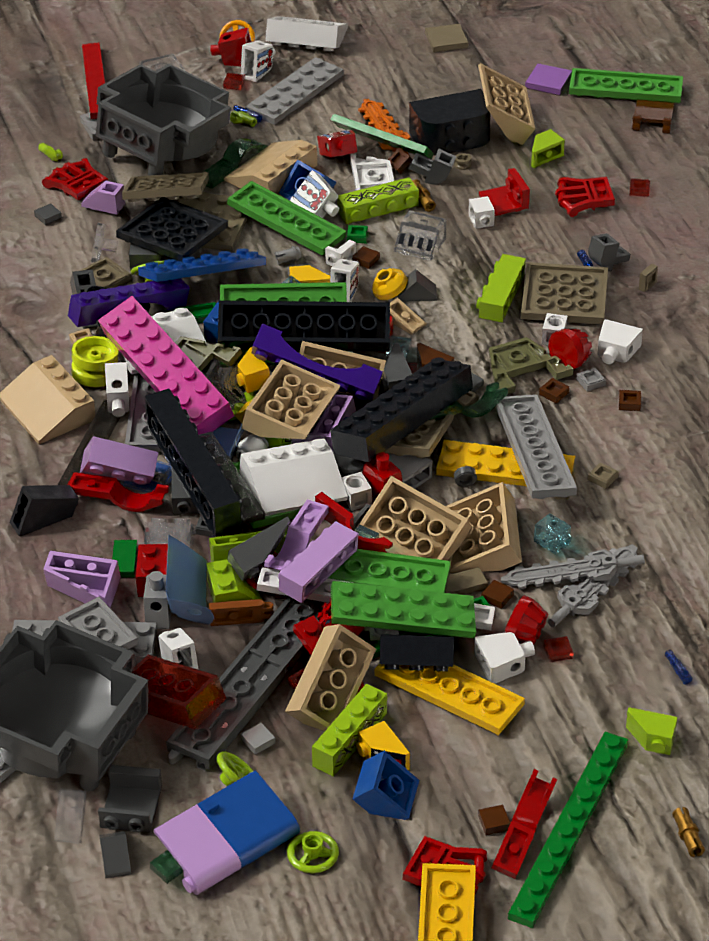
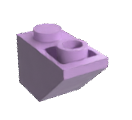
(105, 198)

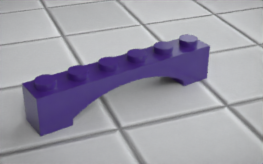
(90, 306)
(358, 381)

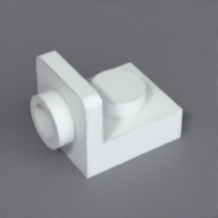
(345, 252)

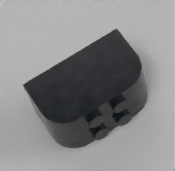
(451, 122)

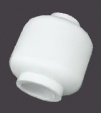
(250, 444)

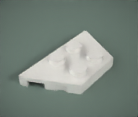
(370, 171)

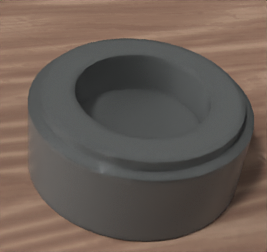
(465, 476)

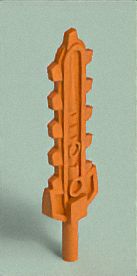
(381, 120)

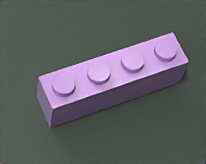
(318, 561)

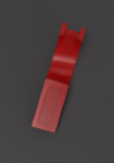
(111, 489)
(346, 518)
(523, 825)

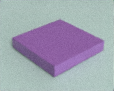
(548, 79)

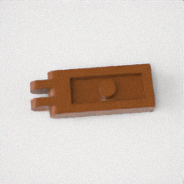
(240, 612)

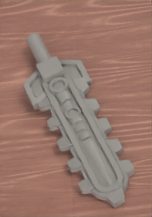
(596, 565)
(584, 597)

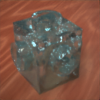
(552, 533)

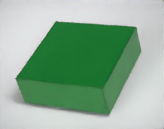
(357, 233)

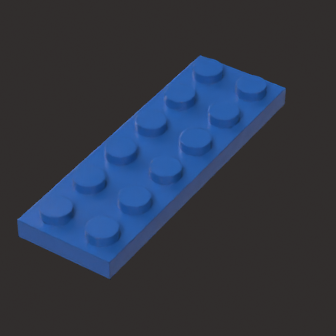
(200, 266)

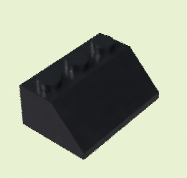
(416, 651)

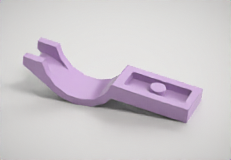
(299, 534)

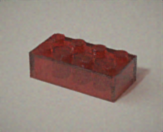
(179, 691)

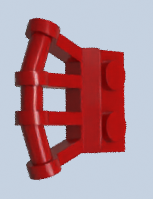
(75, 186)
(585, 193)
(437, 852)

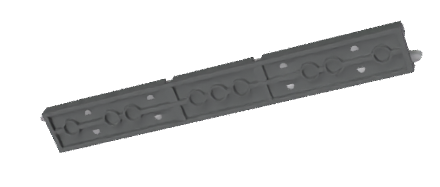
(249, 681)

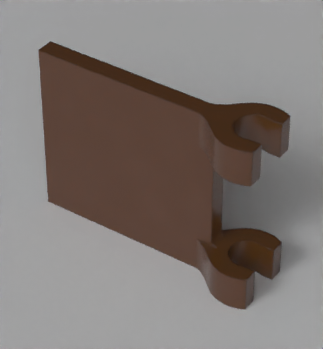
(653, 112)

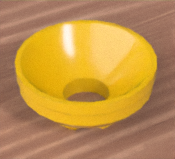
(389, 283)

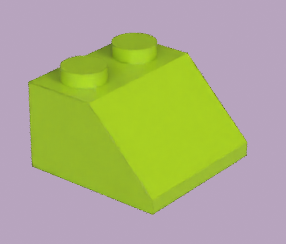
(226, 584)

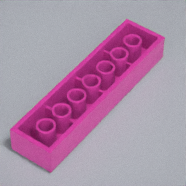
(165, 364)

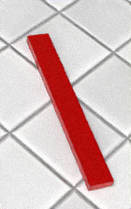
(94, 74)

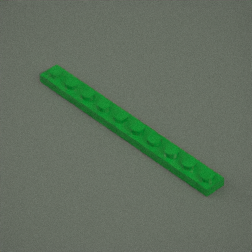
(567, 830)

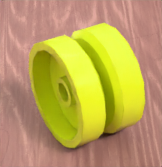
(89, 360)

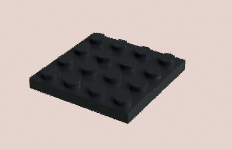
(172, 229)

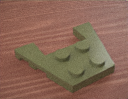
(202, 353)
(523, 357)

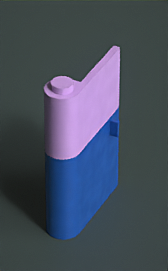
(227, 832)

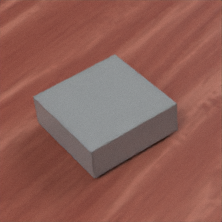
(591, 379)
(258, 738)

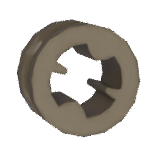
(462, 161)

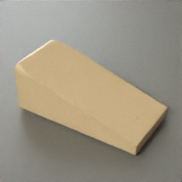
(405, 318)

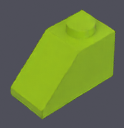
(546, 148)
(652, 729)

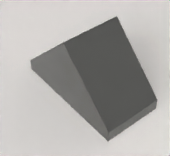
(141, 256)
(418, 288)
(115, 854)

